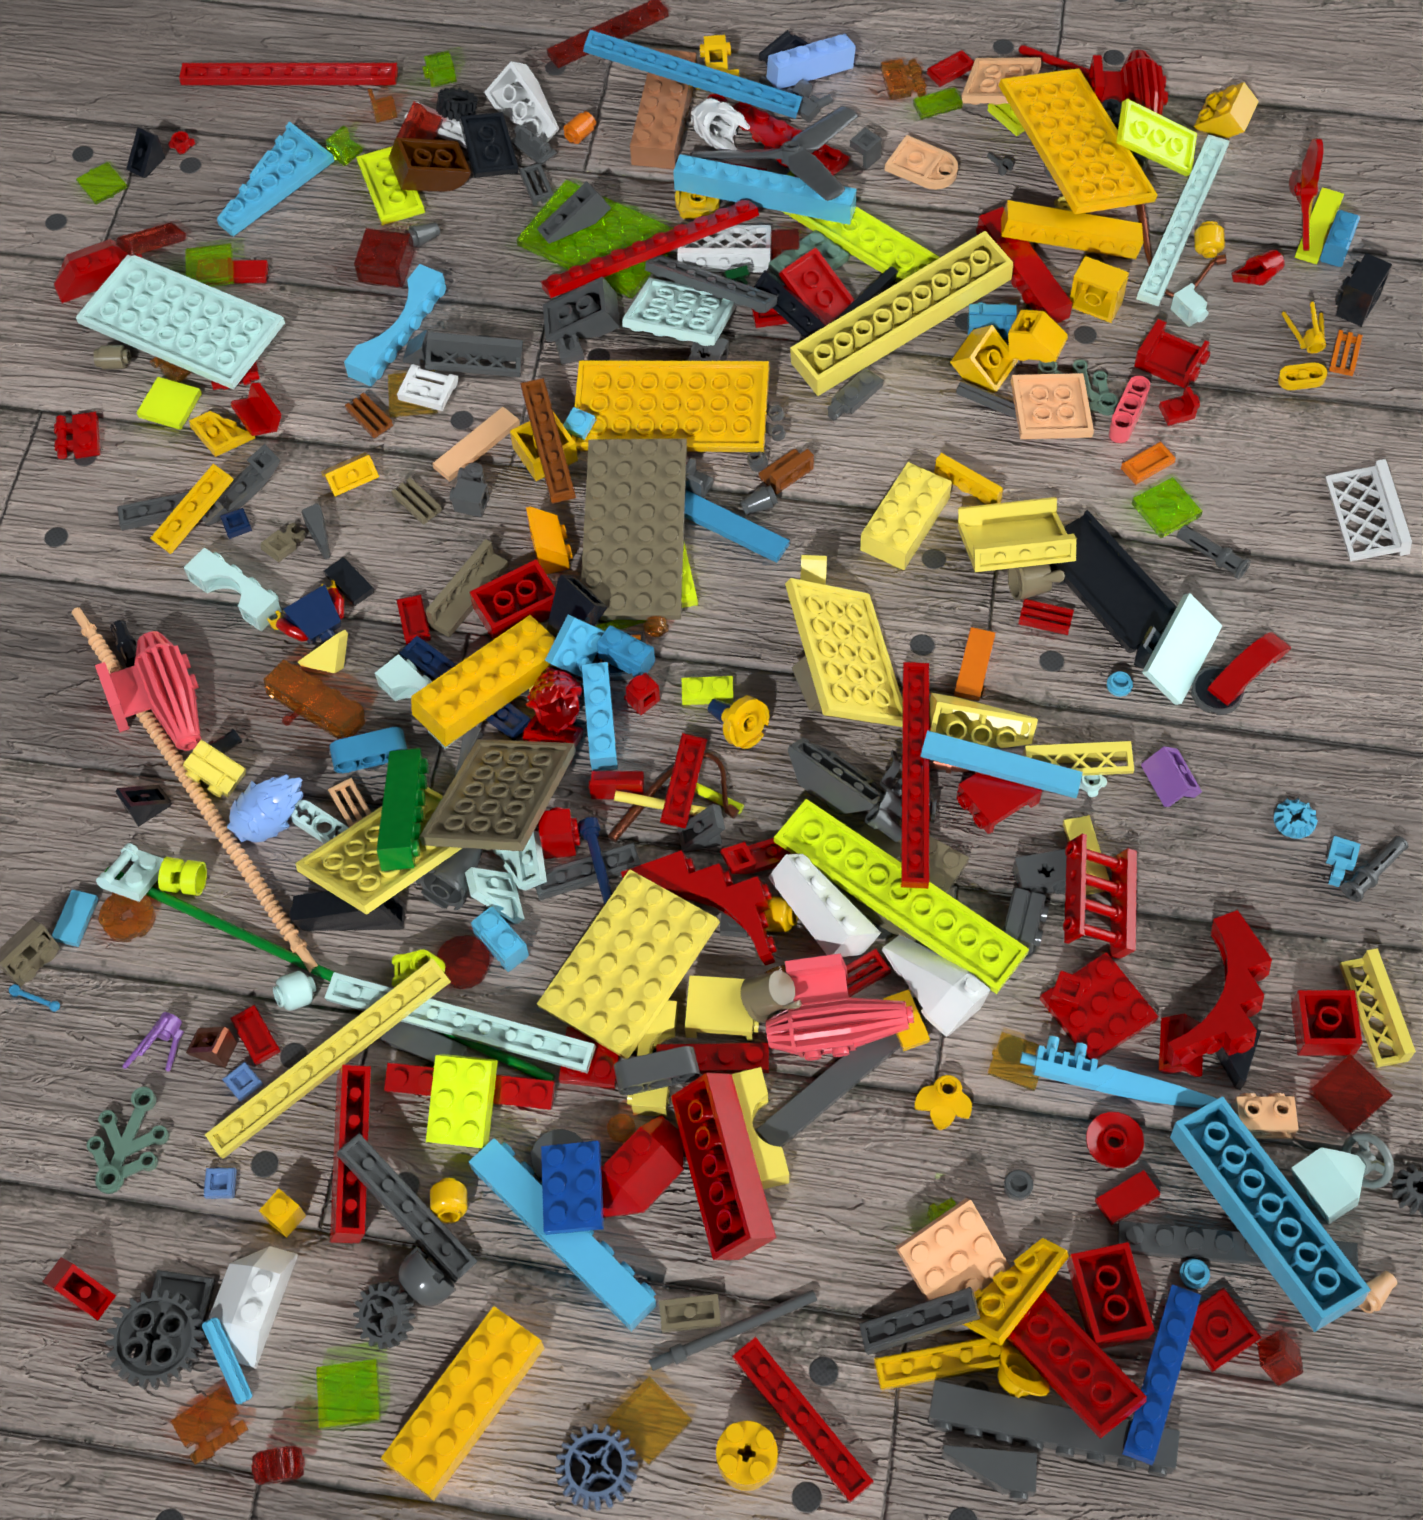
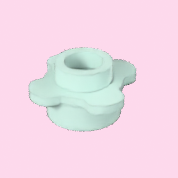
(1092, 789)

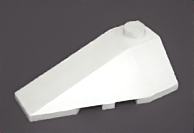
(522, 100)
(941, 987)

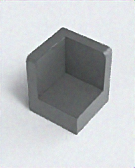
(868, 145)
(696, 481)

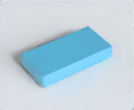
(75, 918)

